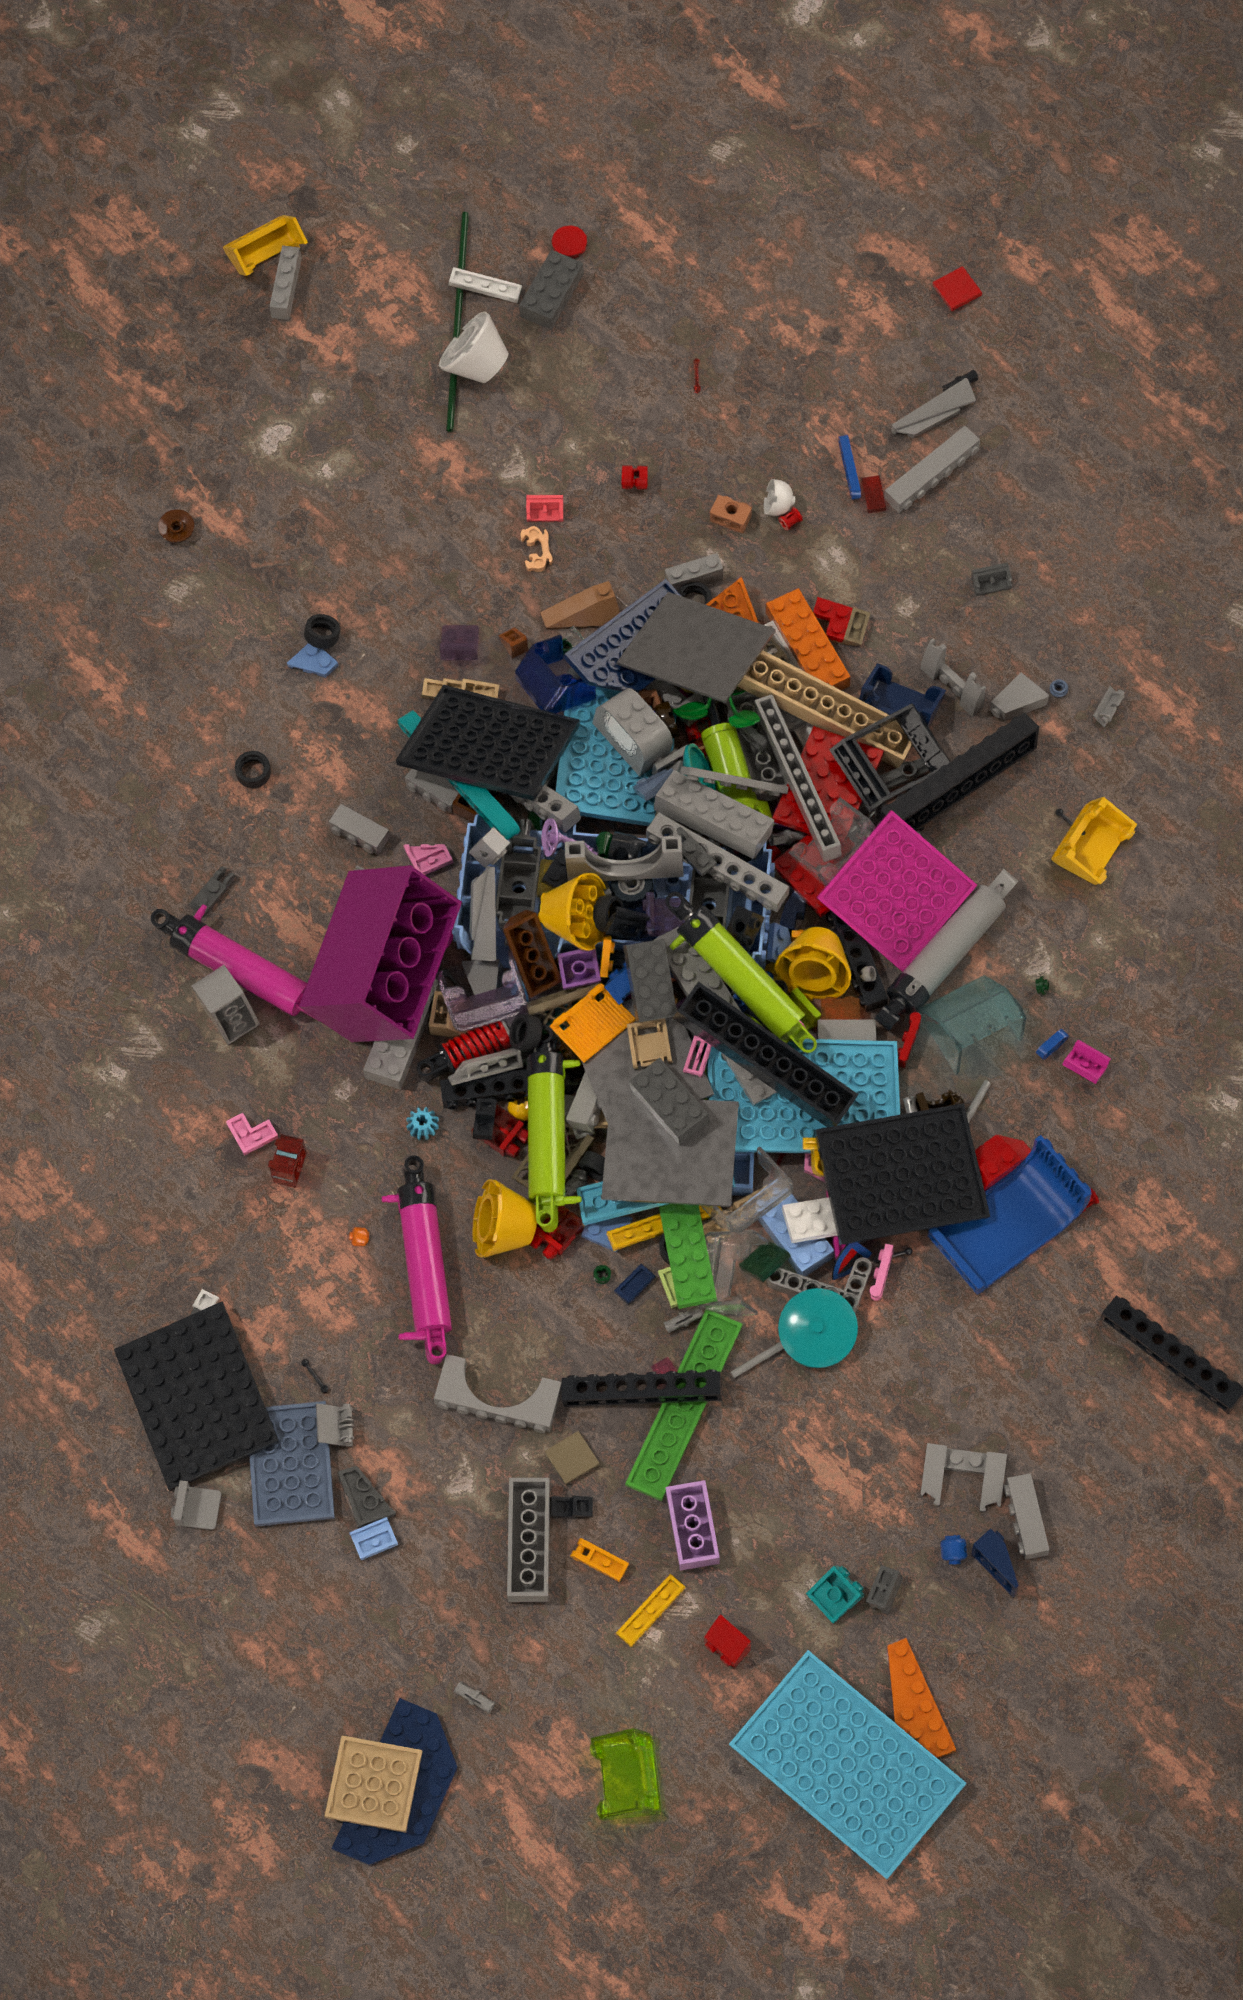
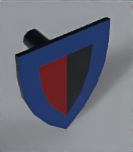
(847, 1258)

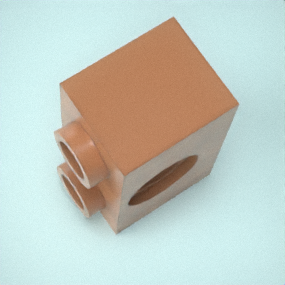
(736, 521)

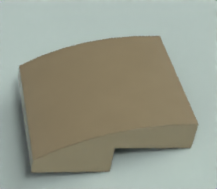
(856, 628)

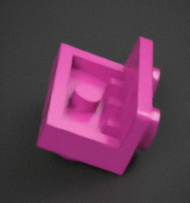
(1087, 1061)

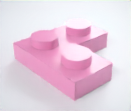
(250, 1138)

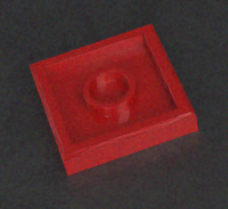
(957, 288)

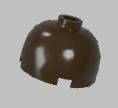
(665, 713)

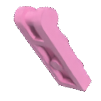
(881, 1273)

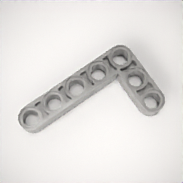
(805, 1283)

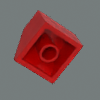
(727, 1642)

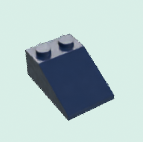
(994, 1557)

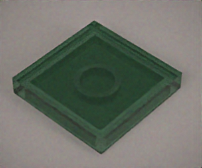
(764, 1261)

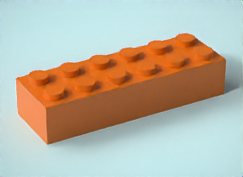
(807, 639)

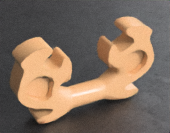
(538, 563)

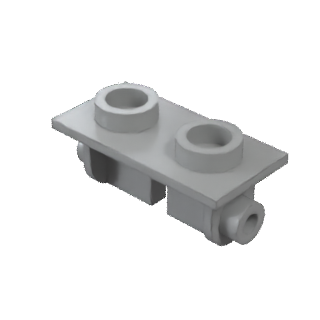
(1108, 706)

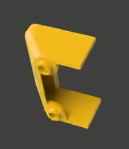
(264, 243)

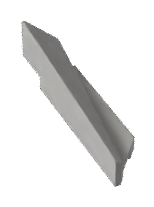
(936, 410)
(483, 916)
(489, 1065)

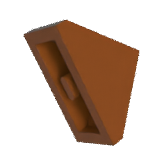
(514, 642)

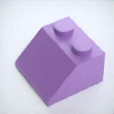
(579, 968)

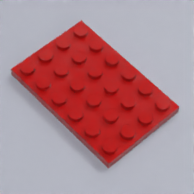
(826, 777)

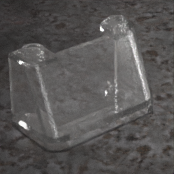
(851, 829)

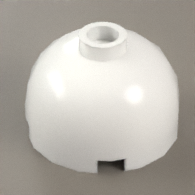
(779, 498)

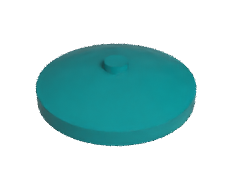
(818, 1328)

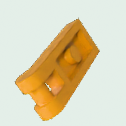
(600, 1560)

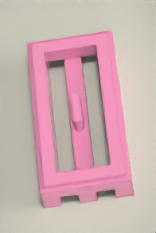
(706, 1055)

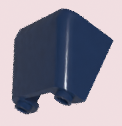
(890, 697)

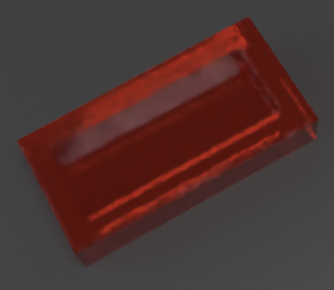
(873, 494)

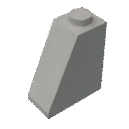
(1018, 697)
(483, 975)

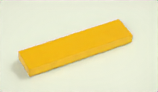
(650, 1610)

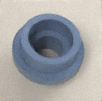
(1058, 684)

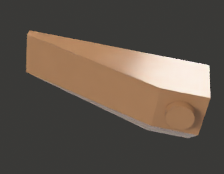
(588, 608)

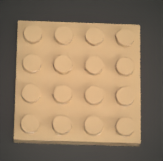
(373, 1784)

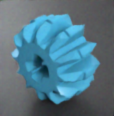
(422, 1130)

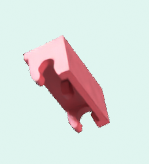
(544, 508)

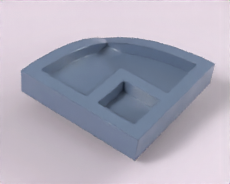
(649, 787)

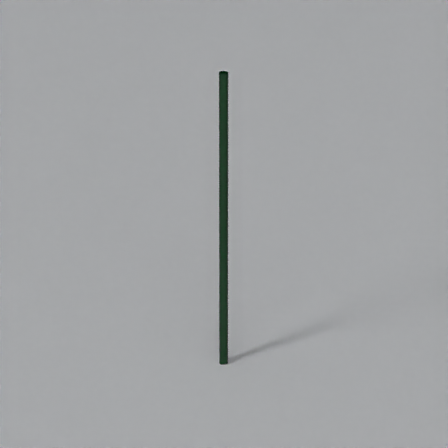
(457, 320)

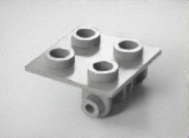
(335, 1424)

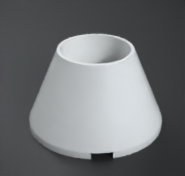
(476, 352)

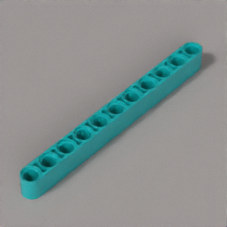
(476, 796)

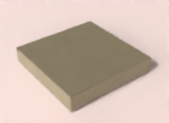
(572, 1458)

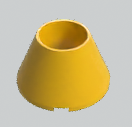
(815, 965)
(502, 1220)

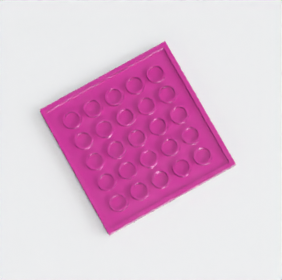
(896, 891)

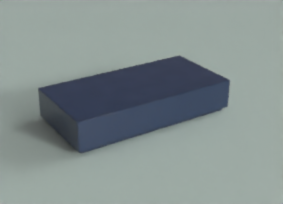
(634, 1284)

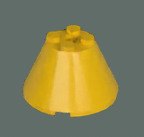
(570, 910)

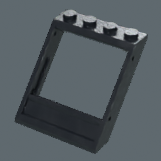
(861, 771)

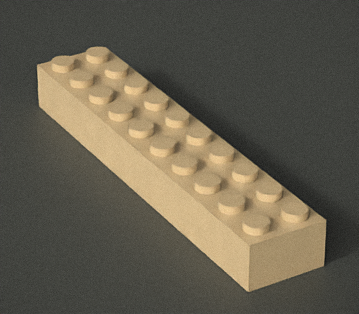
(823, 705)

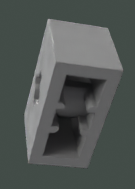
(489, 848)

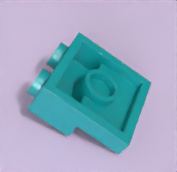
(836, 1593)

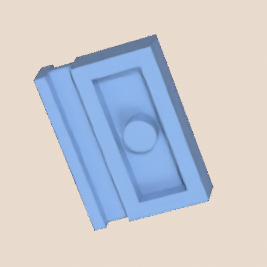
(373, 1538)

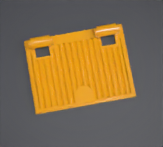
(592, 1023)

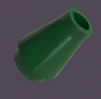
(603, 843)

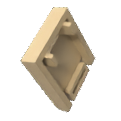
(650, 1046)

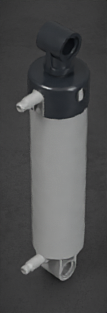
(946, 949)

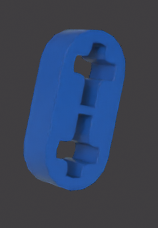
(1052, 1044)

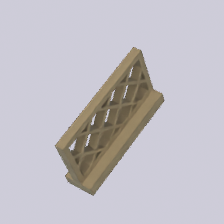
(558, 999)
(570, 1163)

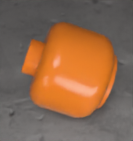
(359, 1236)

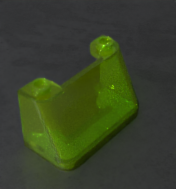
(627, 1774)

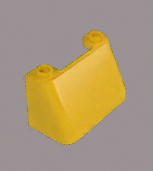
(1090, 853)

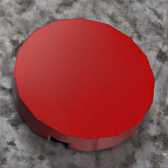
(569, 241)

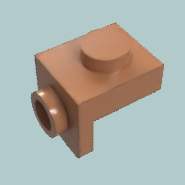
(651, 697)

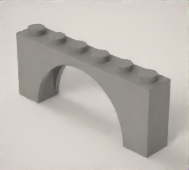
(661, 863)
(535, 1412)

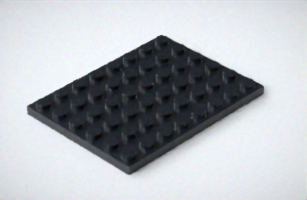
(488, 742)
(901, 1174)
(196, 1396)

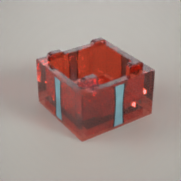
(288, 1160)

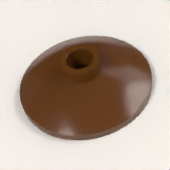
(172, 520)

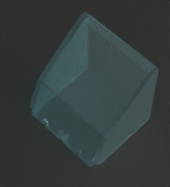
(971, 1013)

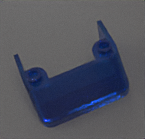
(543, 686)

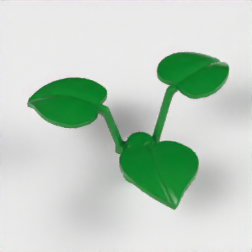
(697, 710)

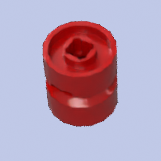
(628, 474)

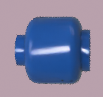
(953, 1549)

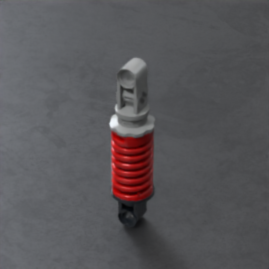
(469, 1046)

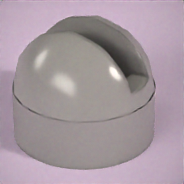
(868, 973)

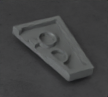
(363, 1499)

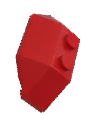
(999, 1157)

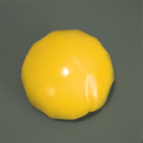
(518, 1111)

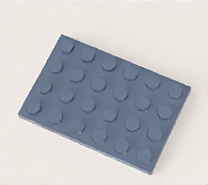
(294, 1476)

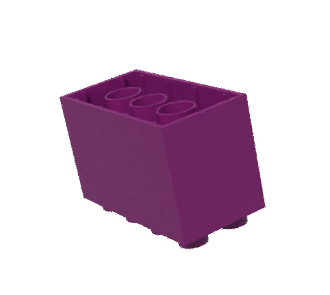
(380, 954)

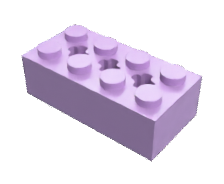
(703, 1533)

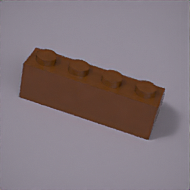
(531, 952)

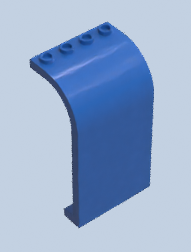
(1025, 1214)

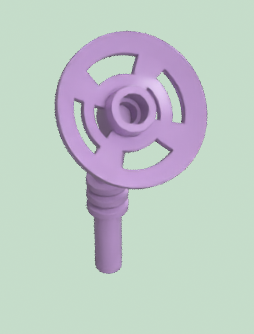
(555, 837)

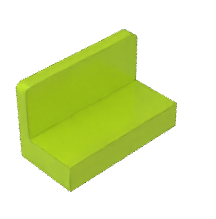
(811, 1013)

